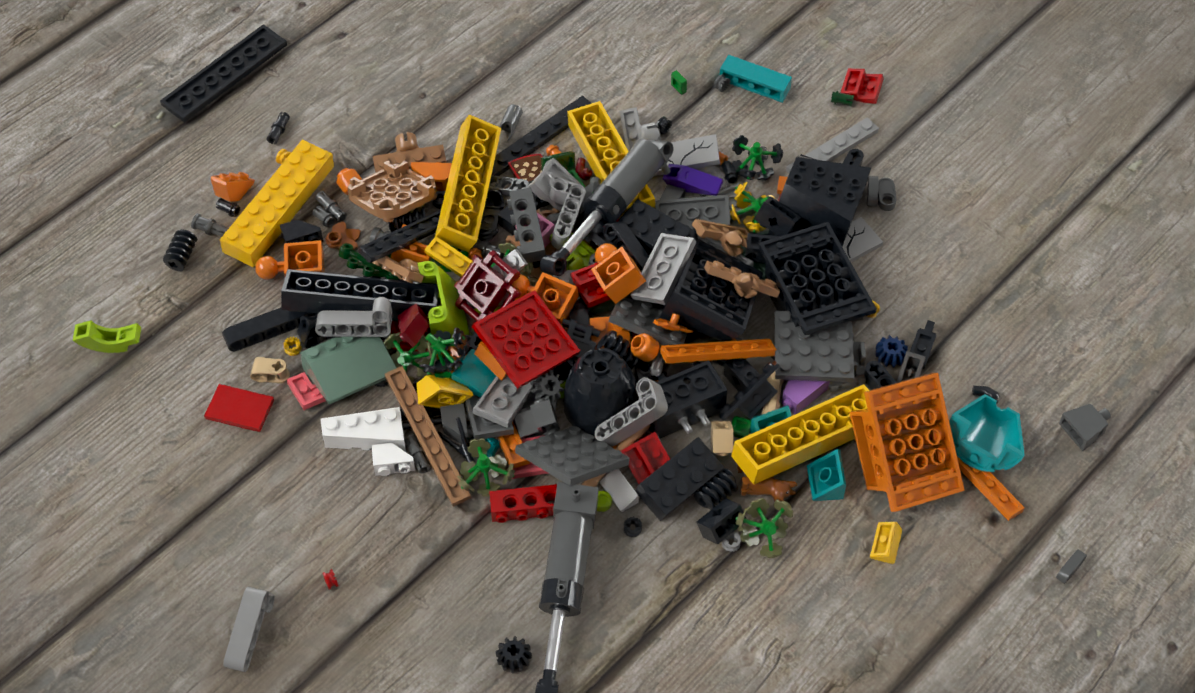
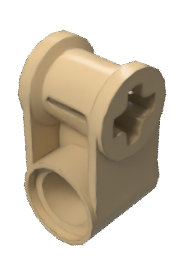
(268, 370)

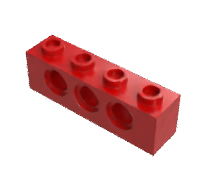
(520, 498)

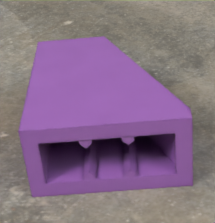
(801, 393)

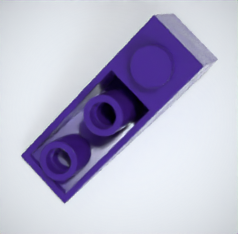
(692, 180)

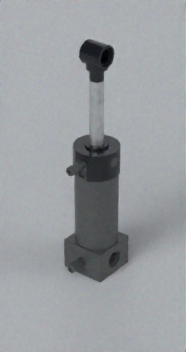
(566, 568)

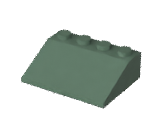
(346, 365)

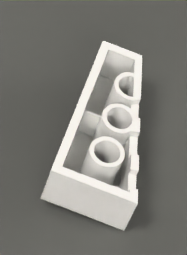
(364, 429)

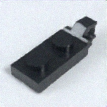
(924, 341)

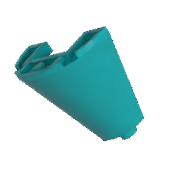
(987, 435)

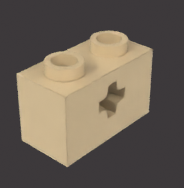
(721, 437)

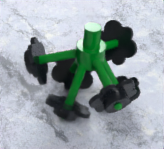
(755, 155)
(440, 343)

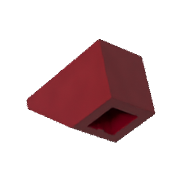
(412, 324)

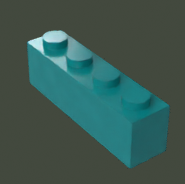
(756, 78)

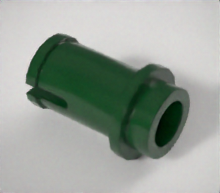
(841, 98)

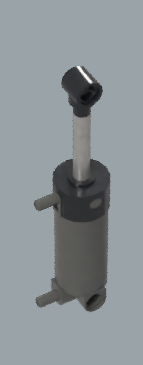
(614, 195)

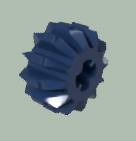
(891, 351)

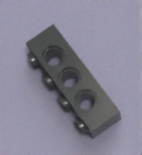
(519, 200)

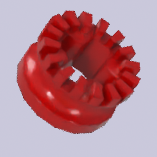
(329, 579)

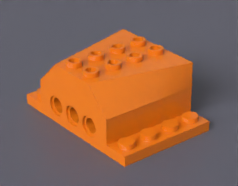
(907, 443)

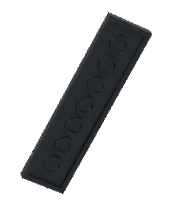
(223, 73)

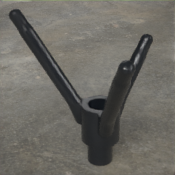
(463, 448)

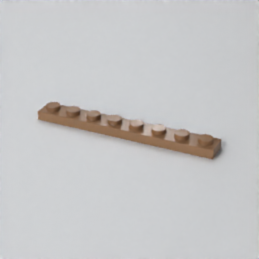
(427, 435)

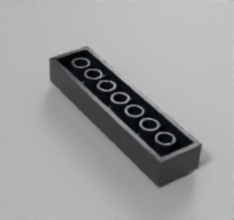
(337, 292)

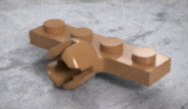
(410, 152)
(730, 236)
(405, 269)
(744, 283)

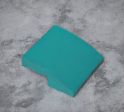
(474, 374)

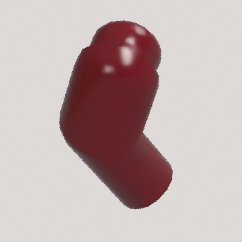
(581, 170)

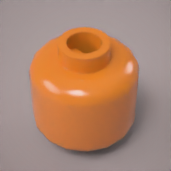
(344, 177)
(645, 347)

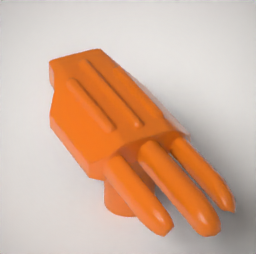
(672, 324)

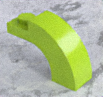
(106, 339)

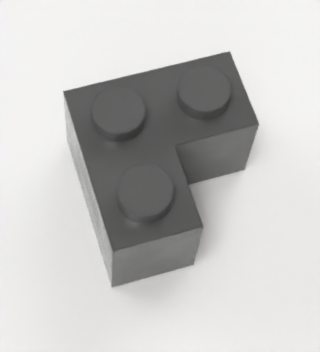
(537, 420)

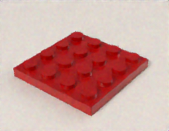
(525, 339)

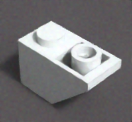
(391, 459)

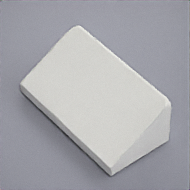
(620, 490)

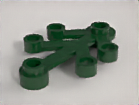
(347, 252)

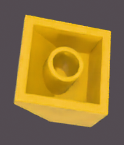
(441, 392)

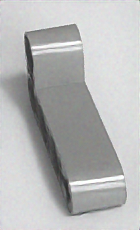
(571, 197)
(357, 323)
(636, 416)
(247, 627)

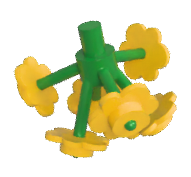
(744, 200)

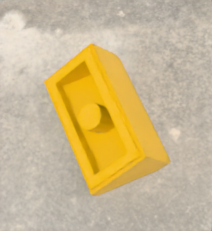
(886, 542)

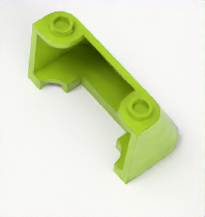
(448, 315)

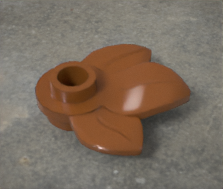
(342, 236)

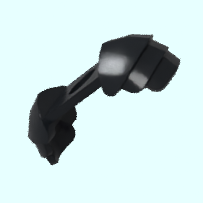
(493, 206)

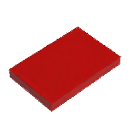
(239, 408)

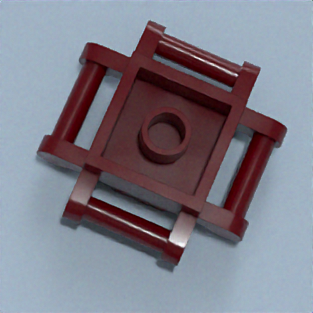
(486, 286)

